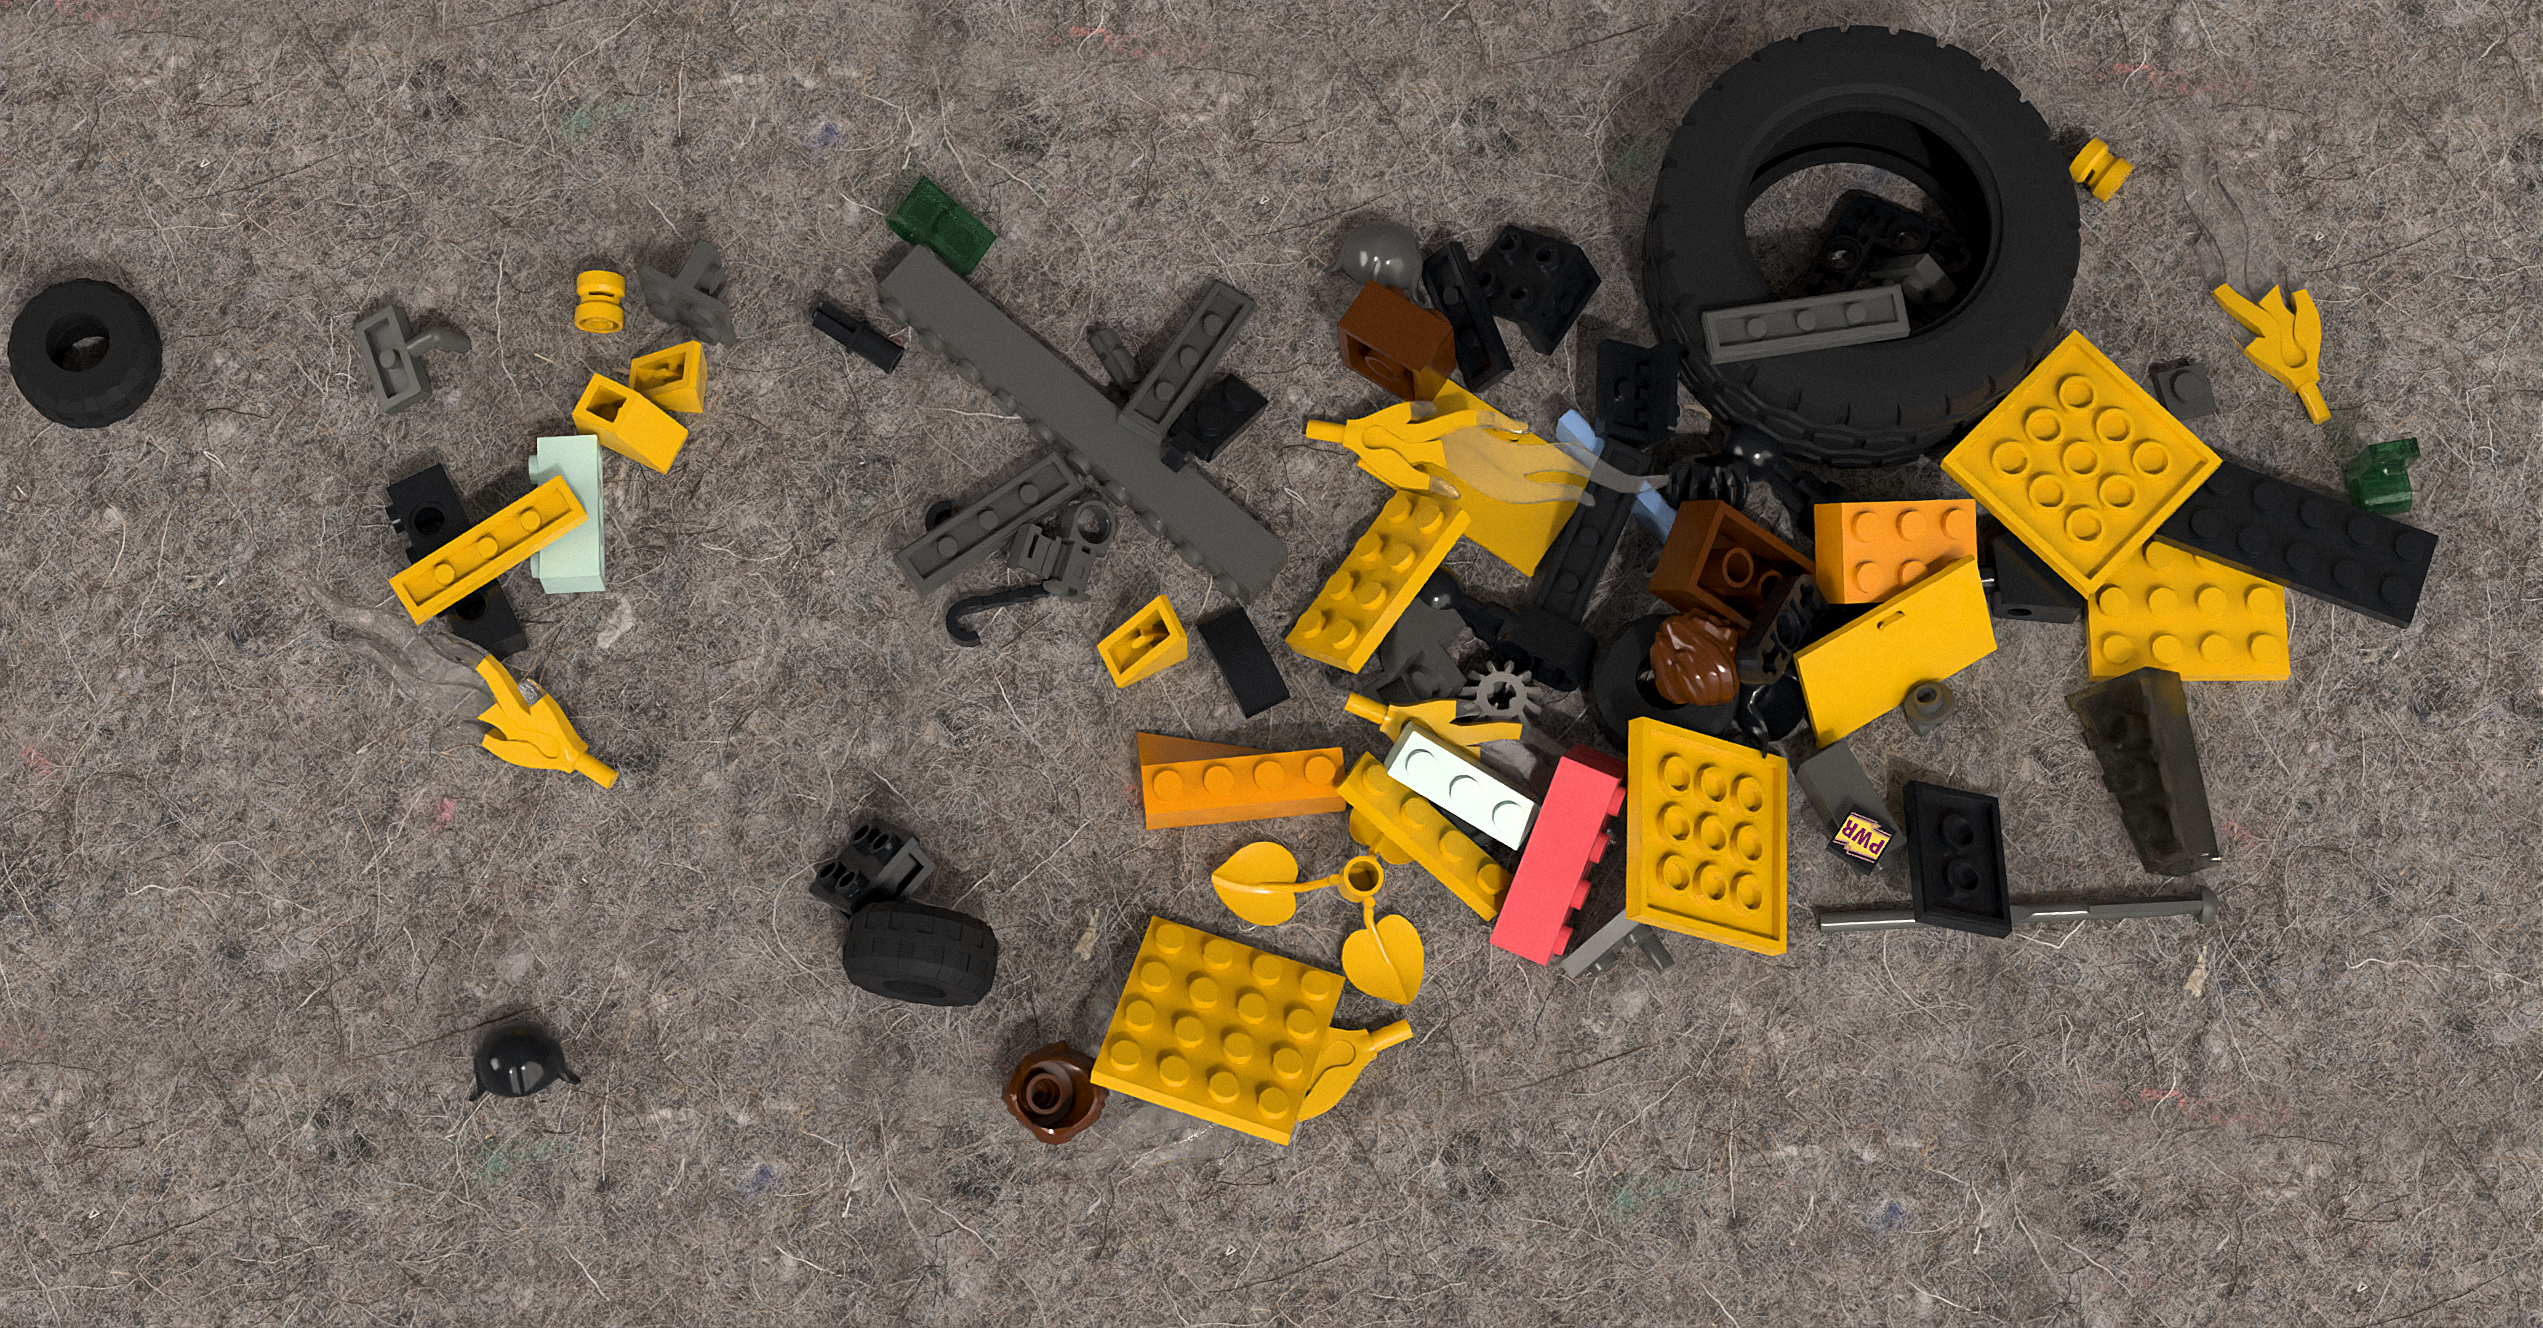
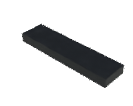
(1591, 538)

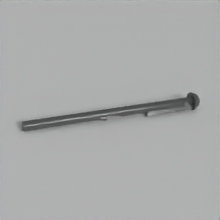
(2202, 904)

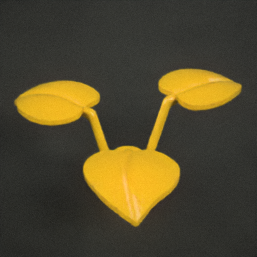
(1376, 960)

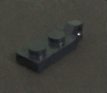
(1214, 423)

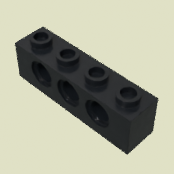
(432, 497)

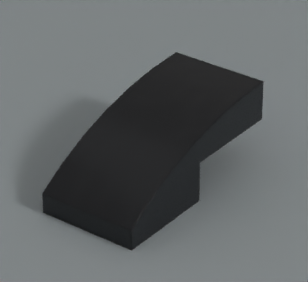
(1244, 662)

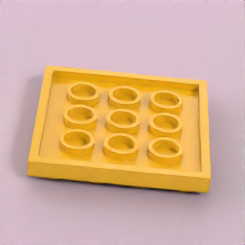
(2080, 463)
(2186, 619)
(1706, 837)
(1218, 1030)

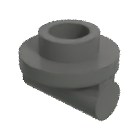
(1928, 706)

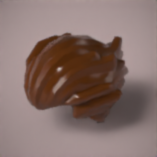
(1696, 659)
(1054, 1093)

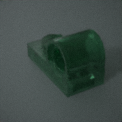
(935, 220)
(2380, 479)

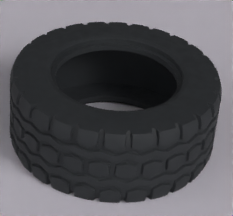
(1891, 108)

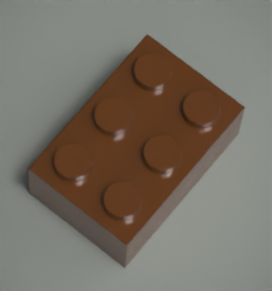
(1722, 563)

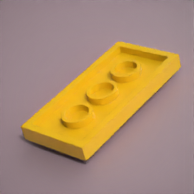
(1378, 580)

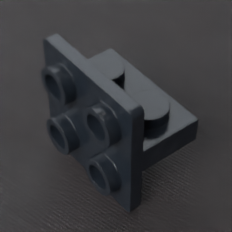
(1637, 392)
(875, 867)

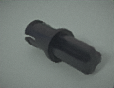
(857, 336)

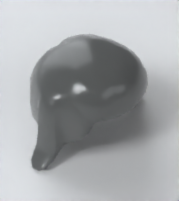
(1382, 254)

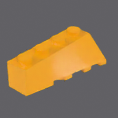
(1223, 783)

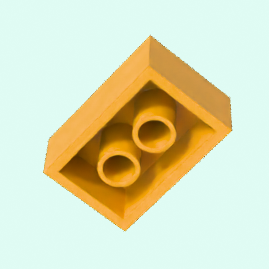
(1887, 547)

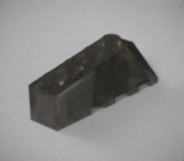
(2152, 767)

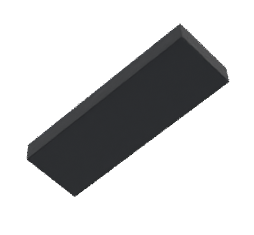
(1461, 299)

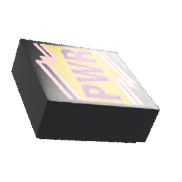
(1861, 840)

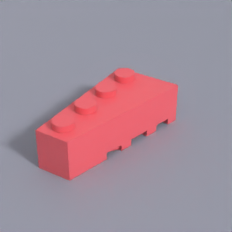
(1560, 854)

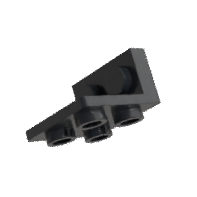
(1536, 284)

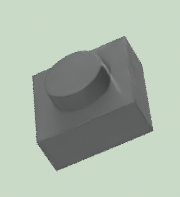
(2185, 392)

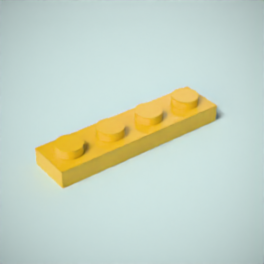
(488, 549)
(1426, 836)

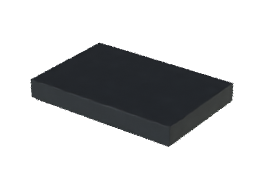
(1956, 859)

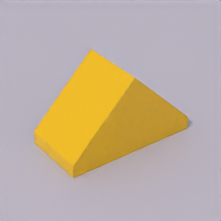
(672, 377)
(1145, 643)

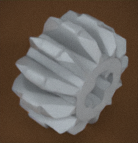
(1505, 684)

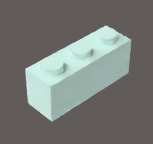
(578, 557)
(1462, 785)

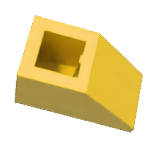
(629, 424)

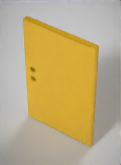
(1510, 531)
(1893, 649)

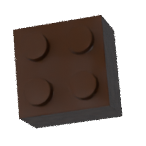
(1397, 343)

